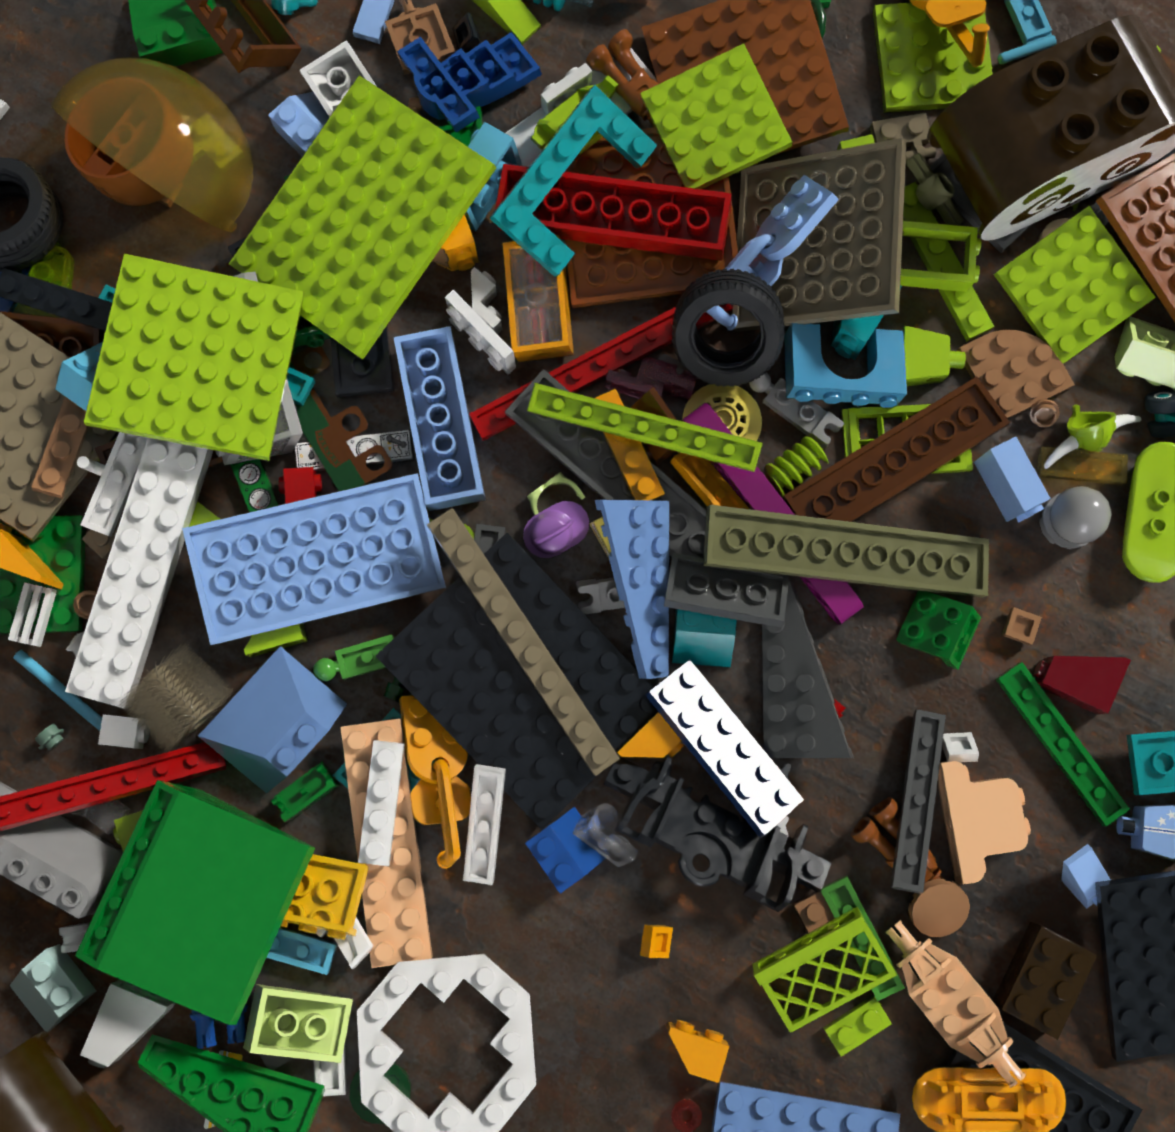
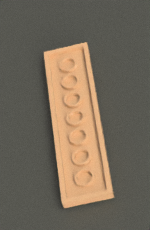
(391, 893)

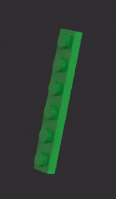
(1062, 744)

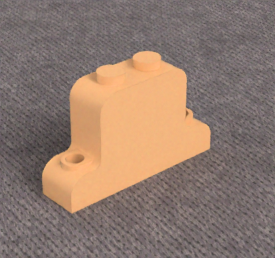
(980, 819)

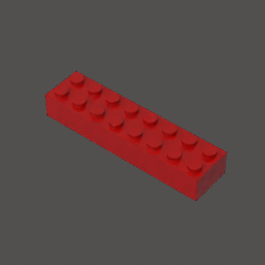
(631, 213)

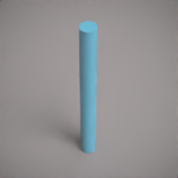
(58, 688)

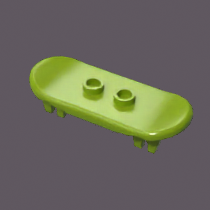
(1151, 515)

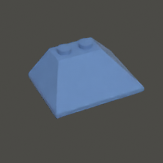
(273, 720)

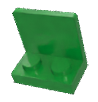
(939, 627)

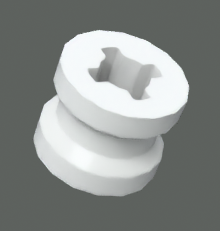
(72, 936)

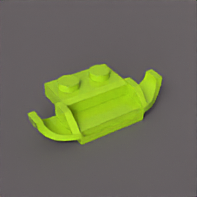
(552, 122)

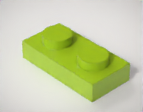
(857, 1025)

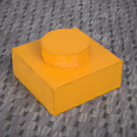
(656, 941)

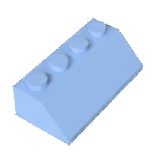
(299, 120)

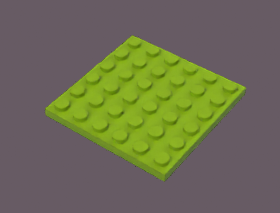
(194, 358)

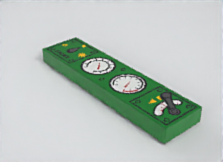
(254, 485)

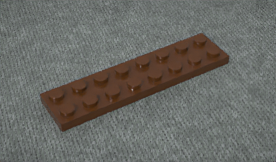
(901, 456)

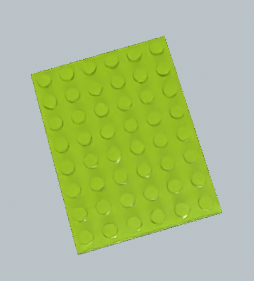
(363, 214)

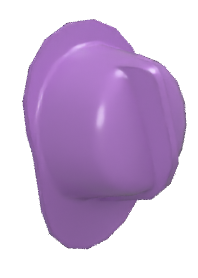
(556, 529)

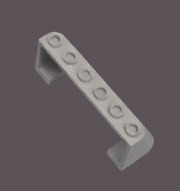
(58, 862)

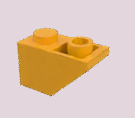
(700, 1052)

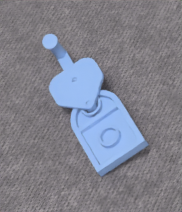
(780, 236)

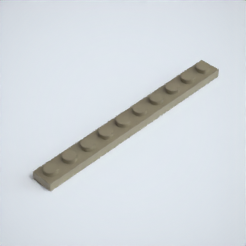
(523, 641)

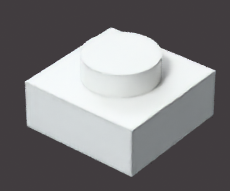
(960, 747)

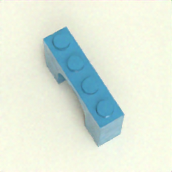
(812, 380)

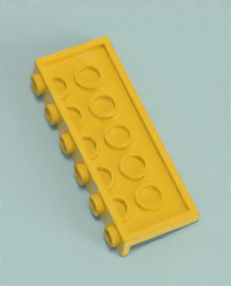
(328, 897)

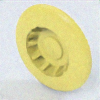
(728, 412)

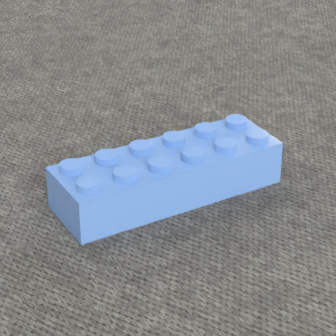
(439, 419)

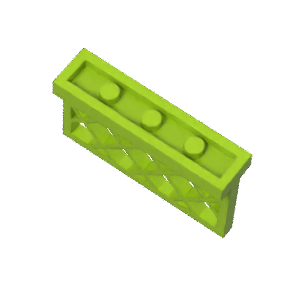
(817, 944)

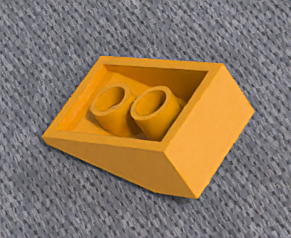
(21, 559)

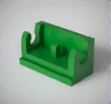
(305, 792)

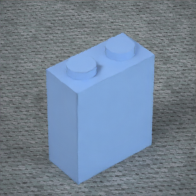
(1012, 480)

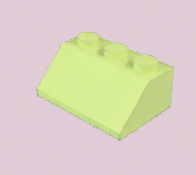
(1147, 352)

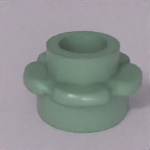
(49, 737)

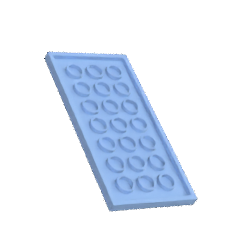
(313, 558)

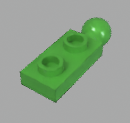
(352, 660)

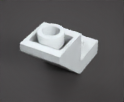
(483, 292)

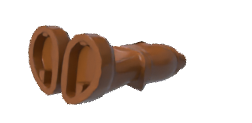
(619, 48)
(868, 832)

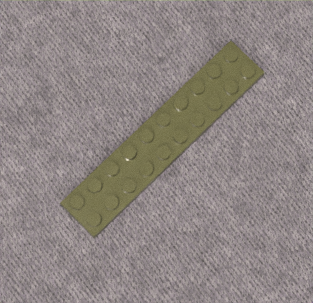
(845, 551)

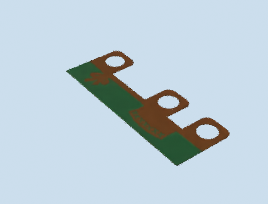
(329, 437)

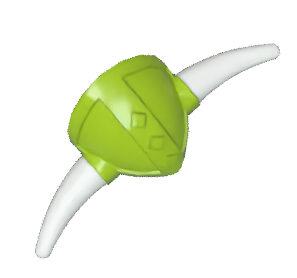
(1089, 432)

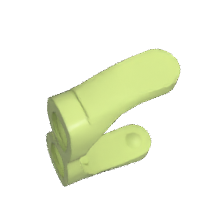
(557, 479)

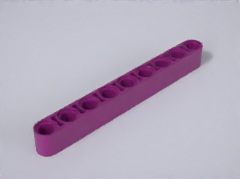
(759, 494)

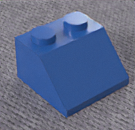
(562, 853)

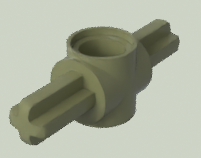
(934, 190)

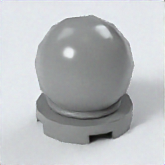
(1075, 517)

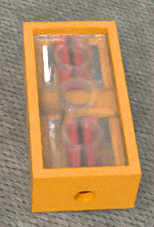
(536, 307)

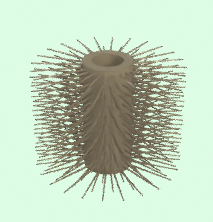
(176, 698)

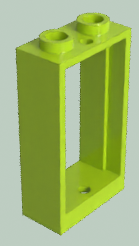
(943, 280)

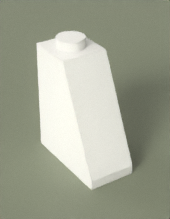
(122, 1021)

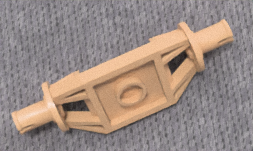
(955, 1003)

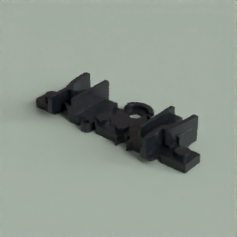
(715, 833)

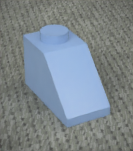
(1081, 873)

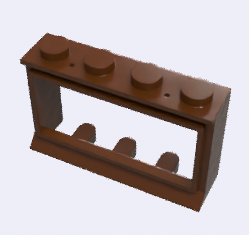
(279, 45)

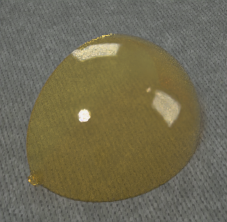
(164, 132)

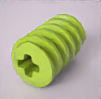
(794, 464)

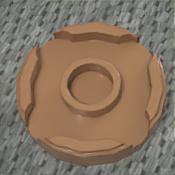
(939, 908)

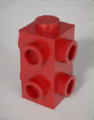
(299, 484)

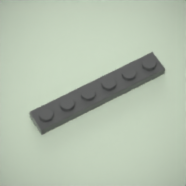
(918, 802)

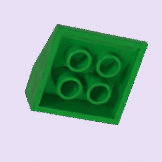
(170, 32)

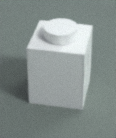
(123, 732)

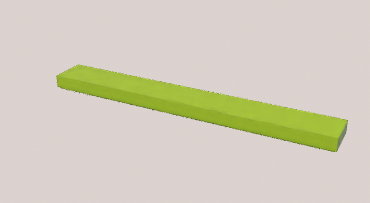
(645, 427)

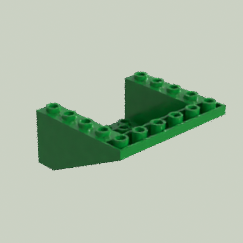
(195, 901)

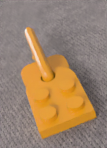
(952, 15)
(439, 793)

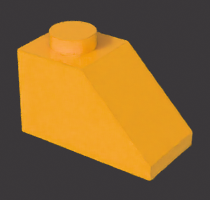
(653, 741)

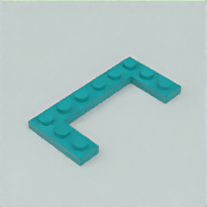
(515, 212)

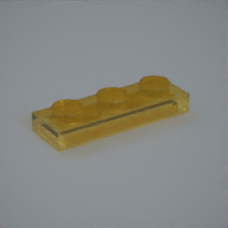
(1085, 466)

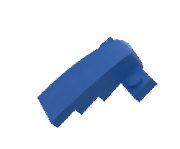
(467, 79)

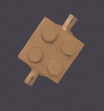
(421, 23)

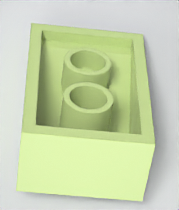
(297, 1024)

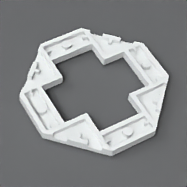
(379, 1052)

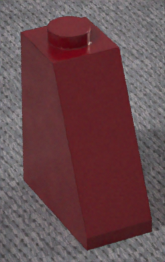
(1083, 679)

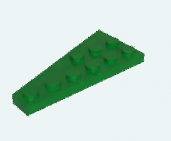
(231, 1091)

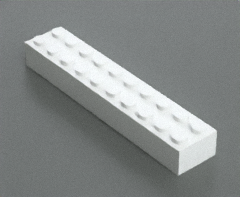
(138, 571)

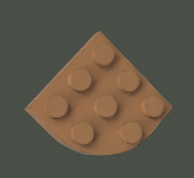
(1016, 369)

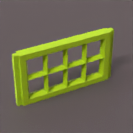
(852, 440)

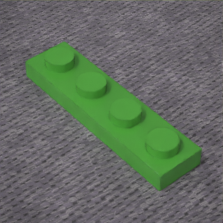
(843, 898)

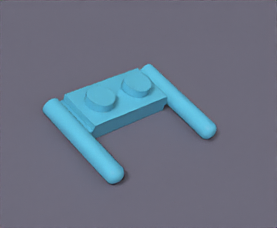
(1031, 27)

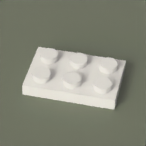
(480, 333)

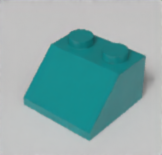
(703, 639)

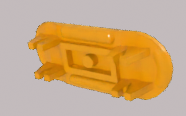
(984, 1102)

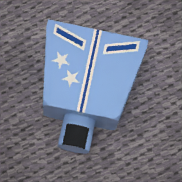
(1151, 829)

